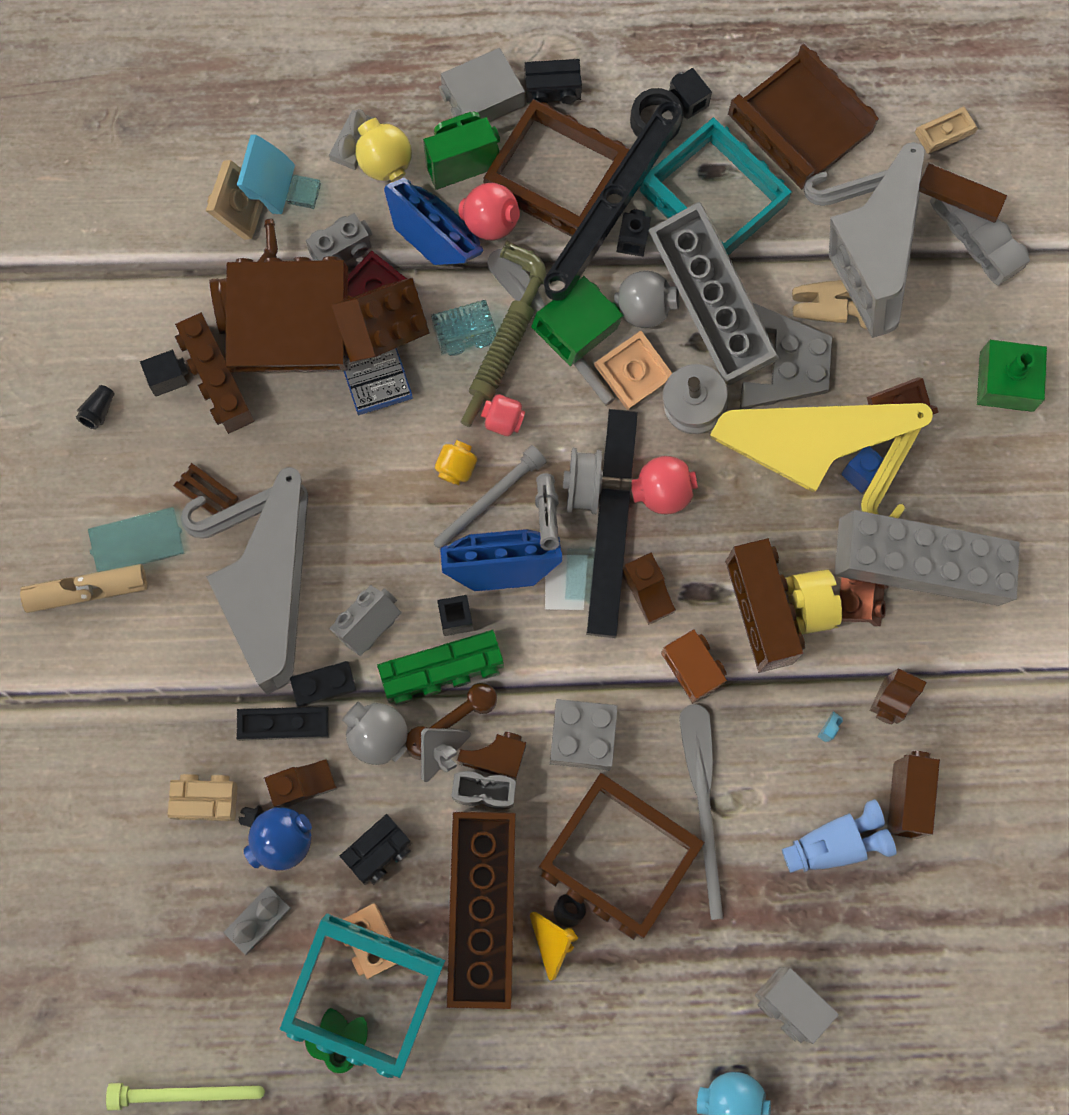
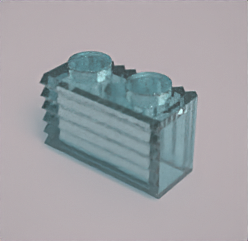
(464, 328)

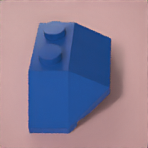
(430, 224)
(499, 560)

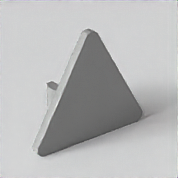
(438, 748)

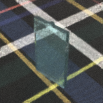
(136, 540)

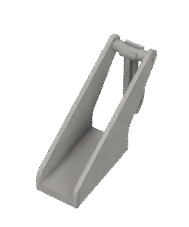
(875, 241)
(264, 585)

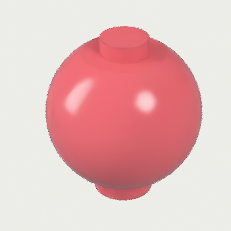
(490, 211)
(665, 485)

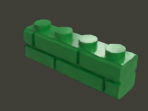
(441, 666)

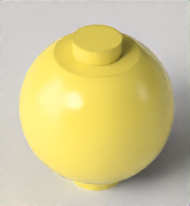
(382, 151)

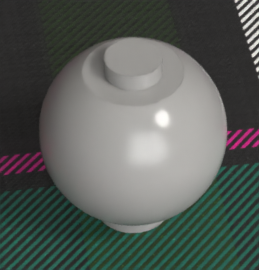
(646, 299)
(375, 733)

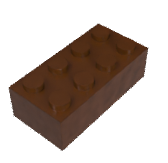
(764, 605)

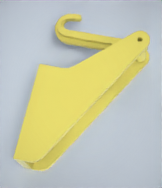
(808, 439)

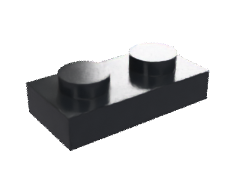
(323, 684)

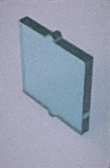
(579, 574)

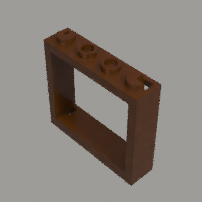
(568, 126)
(648, 814)

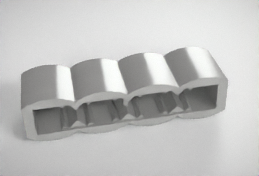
(985, 241)

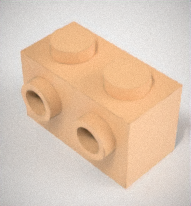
(365, 962)

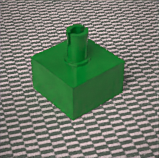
(1012, 375)

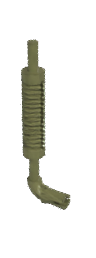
(509, 333)

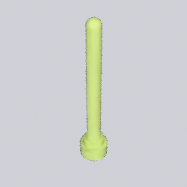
(120, 1095)

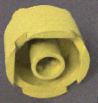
(814, 601)

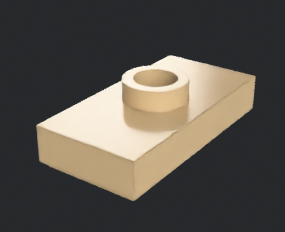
(946, 130)

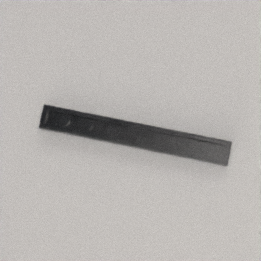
(612, 526)

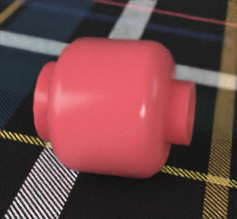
(503, 415)

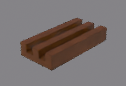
(187, 478)

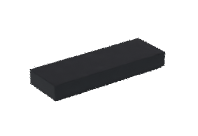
(282, 723)

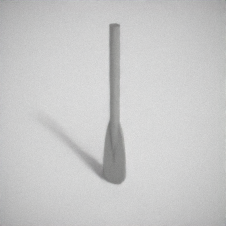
(515, 282)
(697, 747)

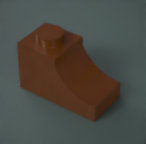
(648, 588)
(896, 696)
(498, 758)
(300, 783)

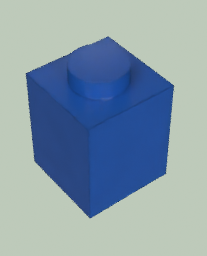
(862, 468)

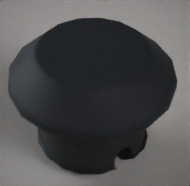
(250, 815)

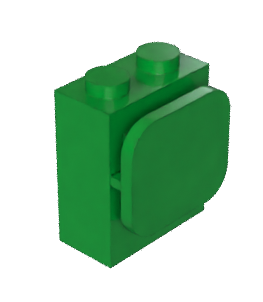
(460, 149)

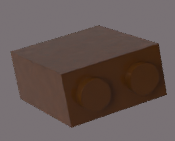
(913, 795)

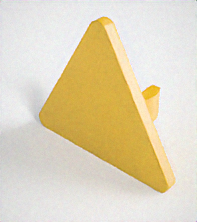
(552, 942)

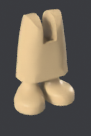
(828, 302)

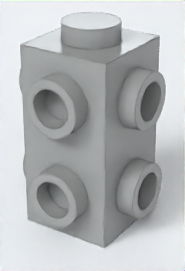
(343, 239)
(366, 619)

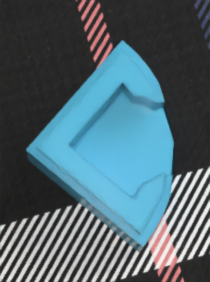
(831, 727)

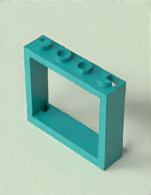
(739, 155)
(381, 947)

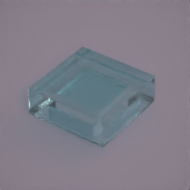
(303, 191)

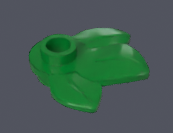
(336, 1023)

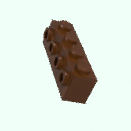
(216, 377)

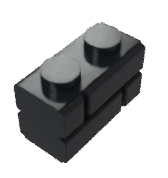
(553, 81)
(377, 850)

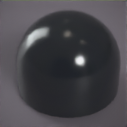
(566, 918)

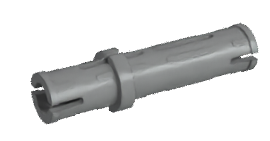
(546, 488)

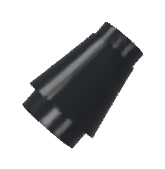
(95, 407)

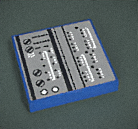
(377, 382)

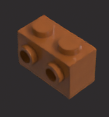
(694, 665)

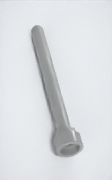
(531, 460)

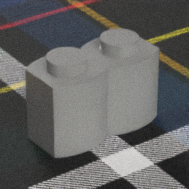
(474, 789)

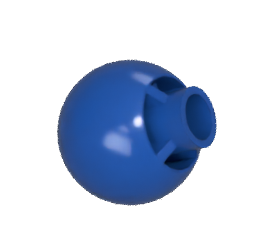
(278, 839)

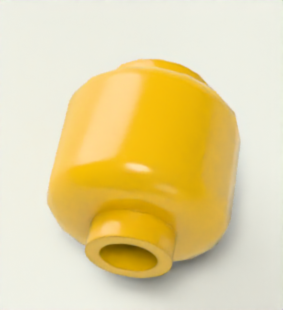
(455, 462)

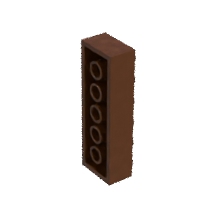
(481, 910)

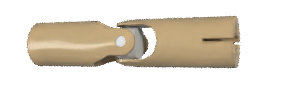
(79, 589)

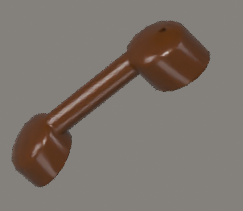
(480, 699)

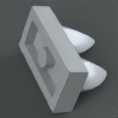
(345, 145)
(257, 920)

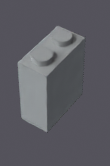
(483, 87)

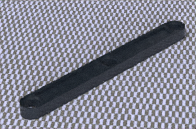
(604, 214)

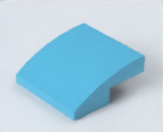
(266, 174)

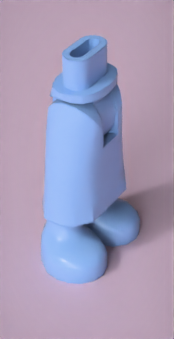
(840, 842)

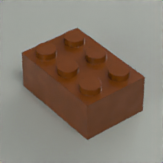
(380, 320)

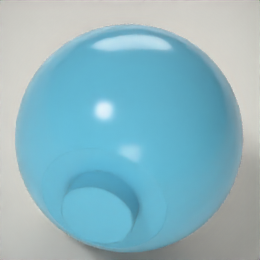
(733, 1095)

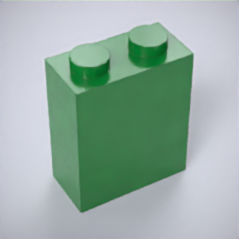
(577, 322)

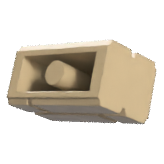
(202, 799)

